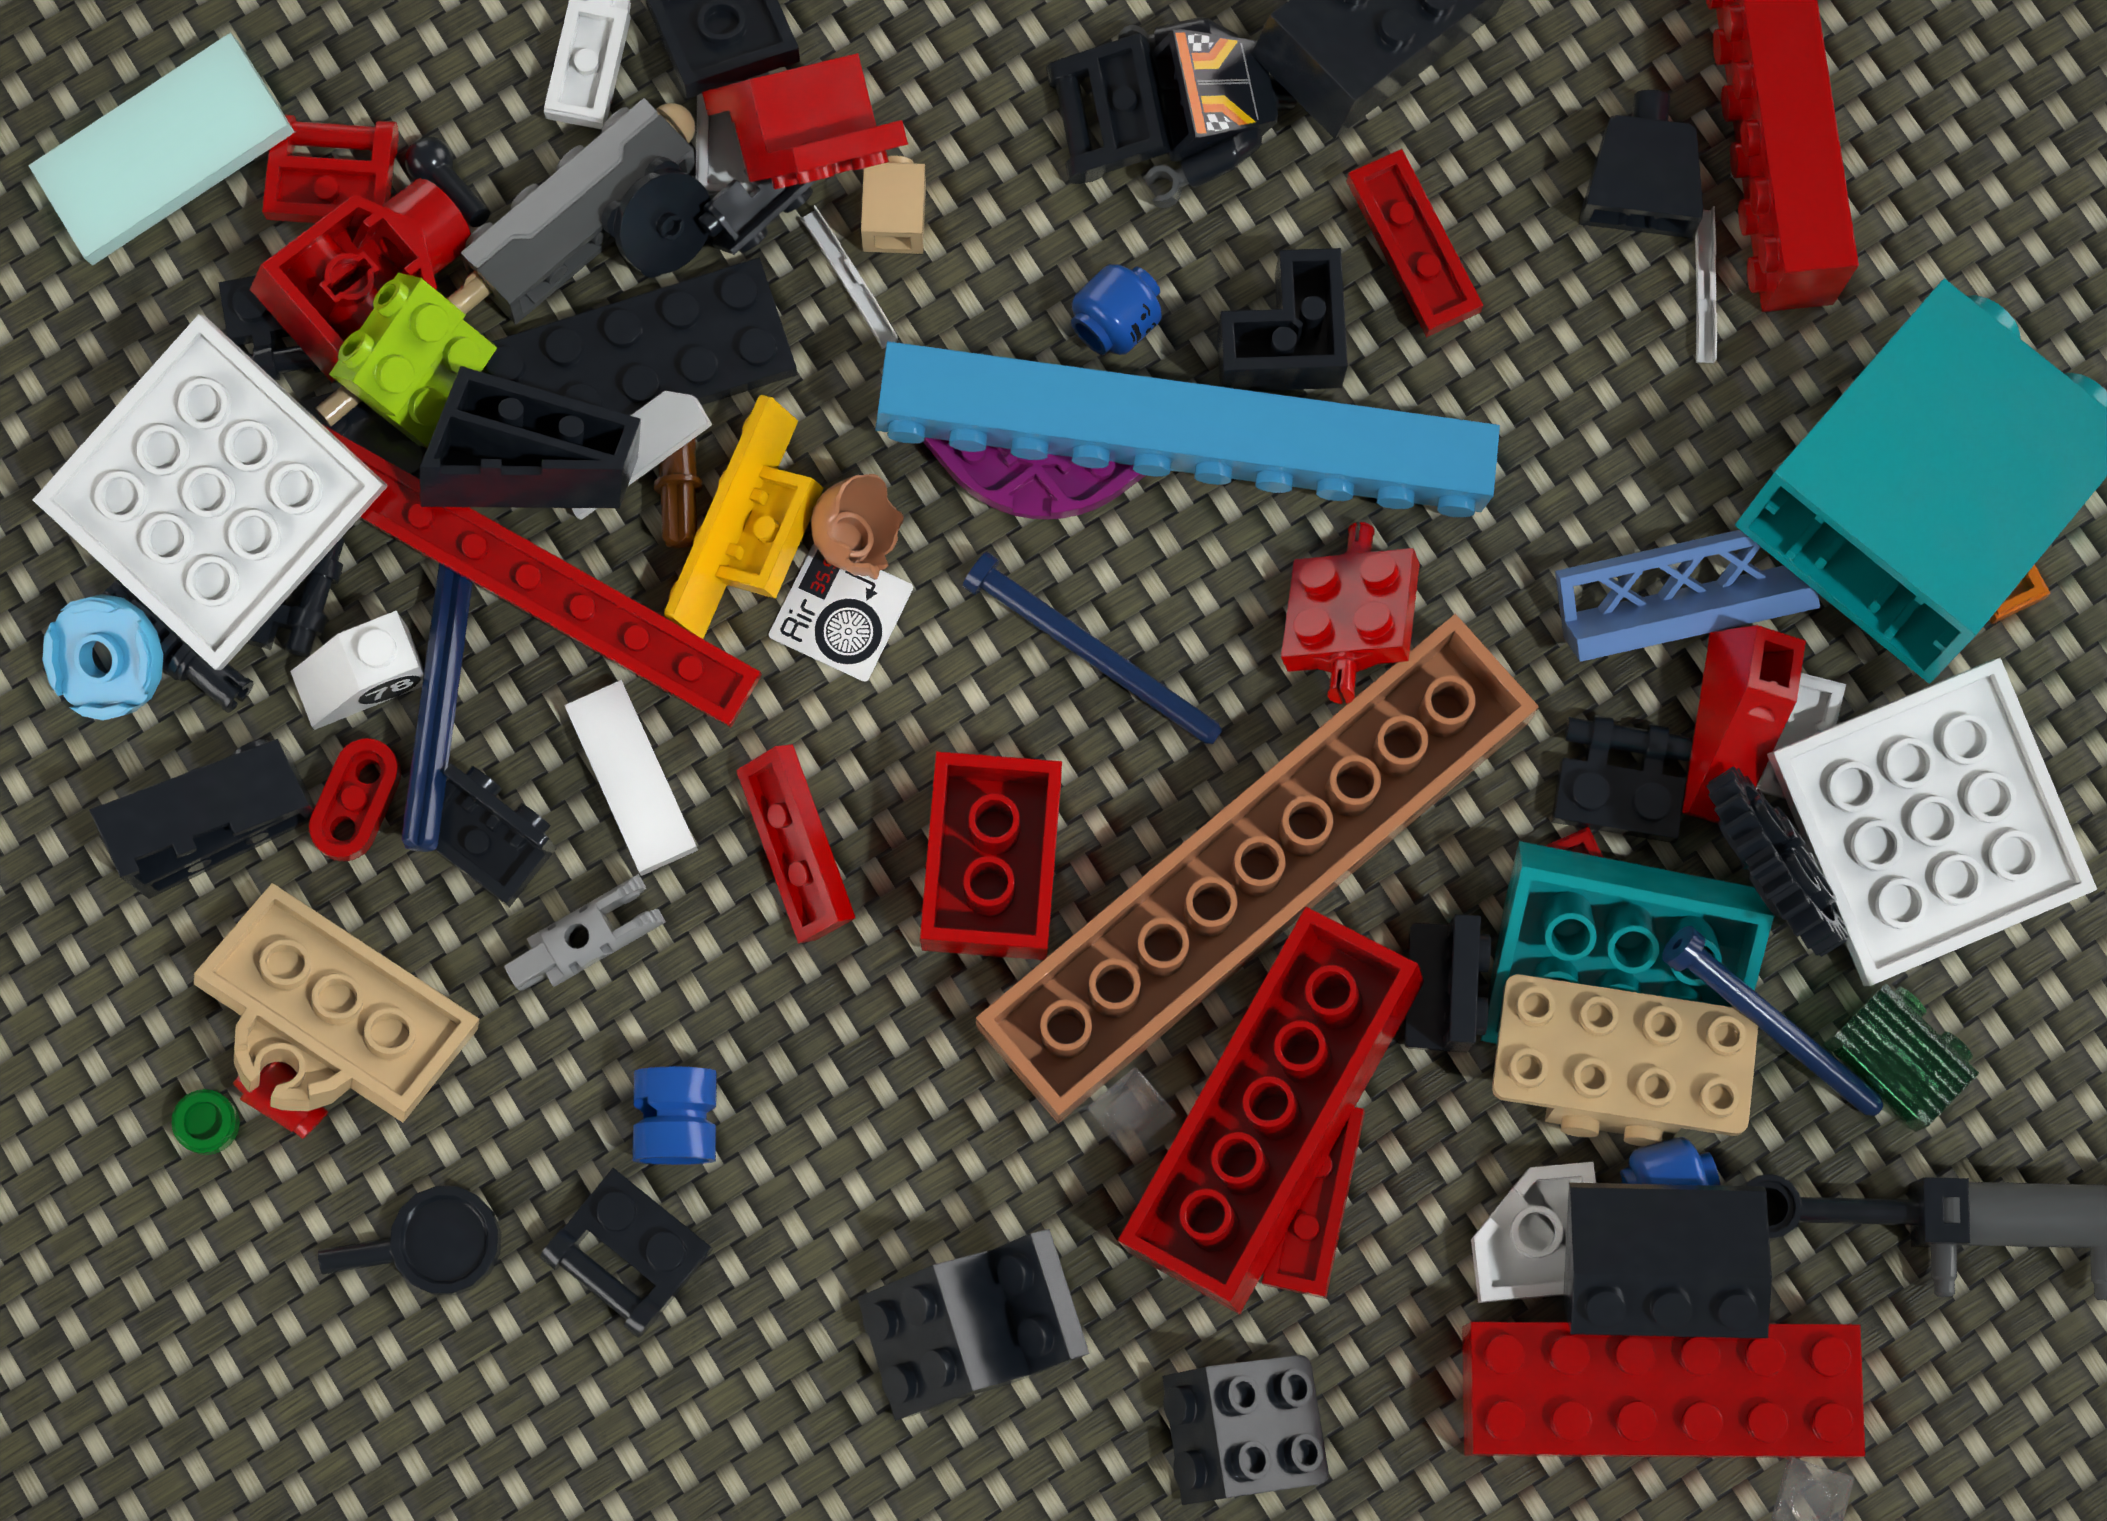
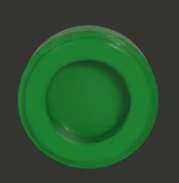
(205, 1122)

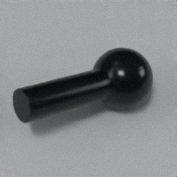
(433, 161)

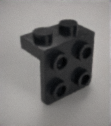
(1245, 1428)

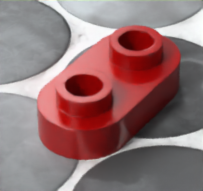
(351, 800)

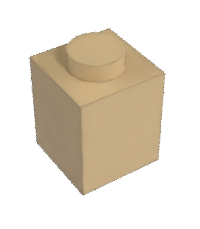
(894, 207)

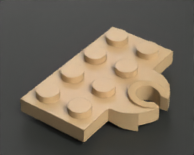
(329, 1011)

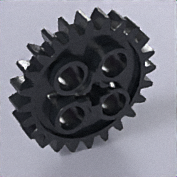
(1777, 861)

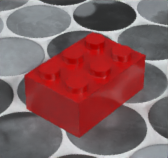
(991, 856)

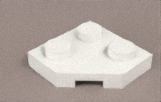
(1524, 1239)

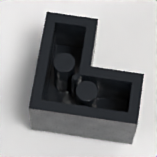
(1300, 340)

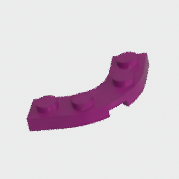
(1033, 487)

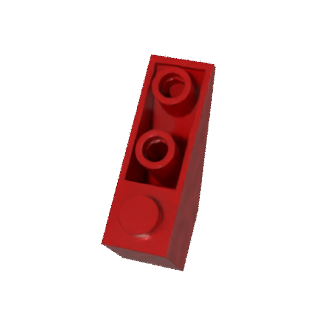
(1742, 707)

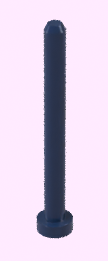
(1688, 952)

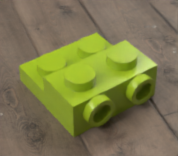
(410, 355)

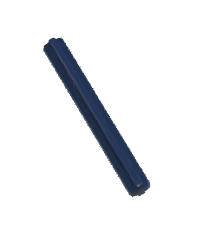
(436, 711)

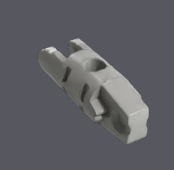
(553, 946)

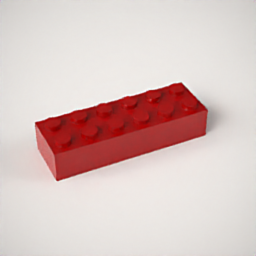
(1785, 151)
(1272, 1109)
(1662, 1396)

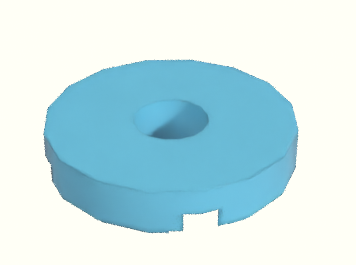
(133, 648)

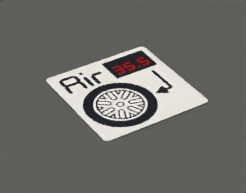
(840, 615)

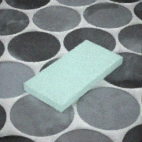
(161, 149)

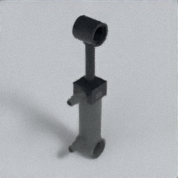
(1961, 1212)

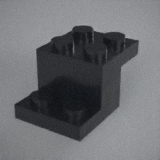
(972, 1324)

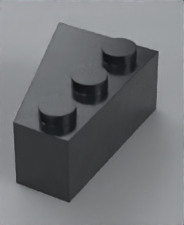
(204, 817)

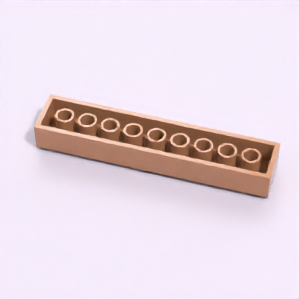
(1255, 868)

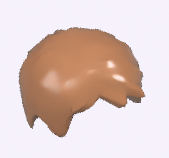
(856, 525)

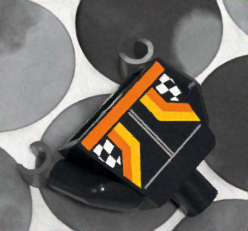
(1211, 99)

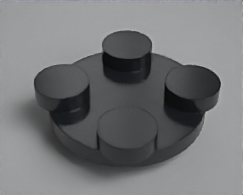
(659, 219)

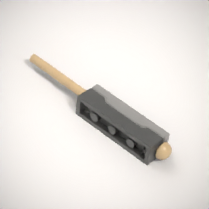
(558, 224)

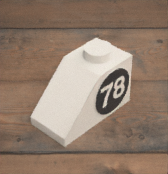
(359, 670)

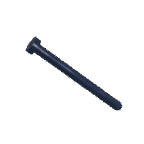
(987, 577)

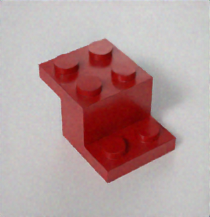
(806, 122)

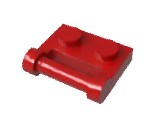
(314, 186)

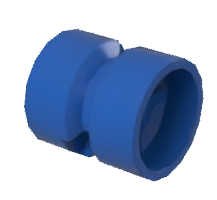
(674, 1115)

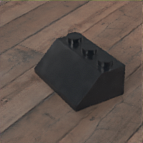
(1667, 1260)

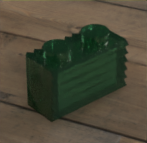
(1903, 1056)

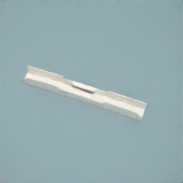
(849, 277)

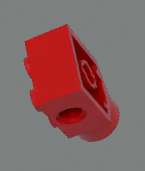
(330, 274)

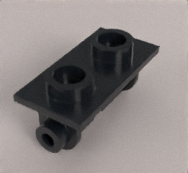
(744, 217)

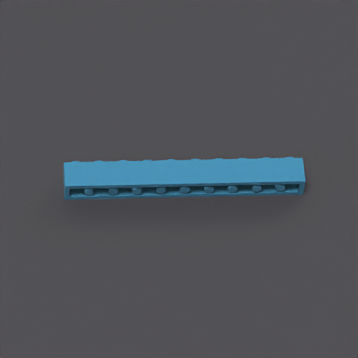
(1187, 429)

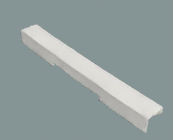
(1706, 289)

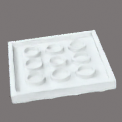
(210, 492)
(1932, 821)

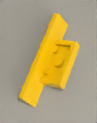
(750, 523)

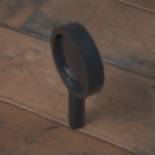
(439, 1242)

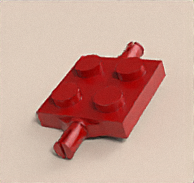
(1350, 611)

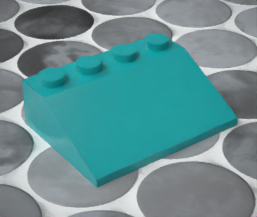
(1610, 921)

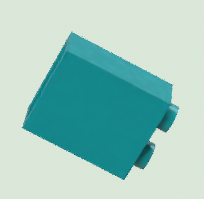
(1936, 479)

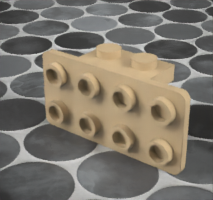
(1624, 1060)

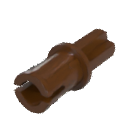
(678, 491)

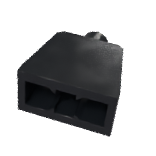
(1646, 173)

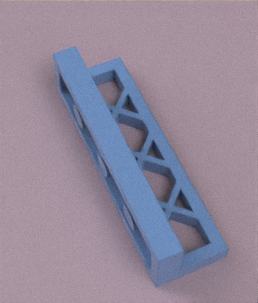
(1676, 611)

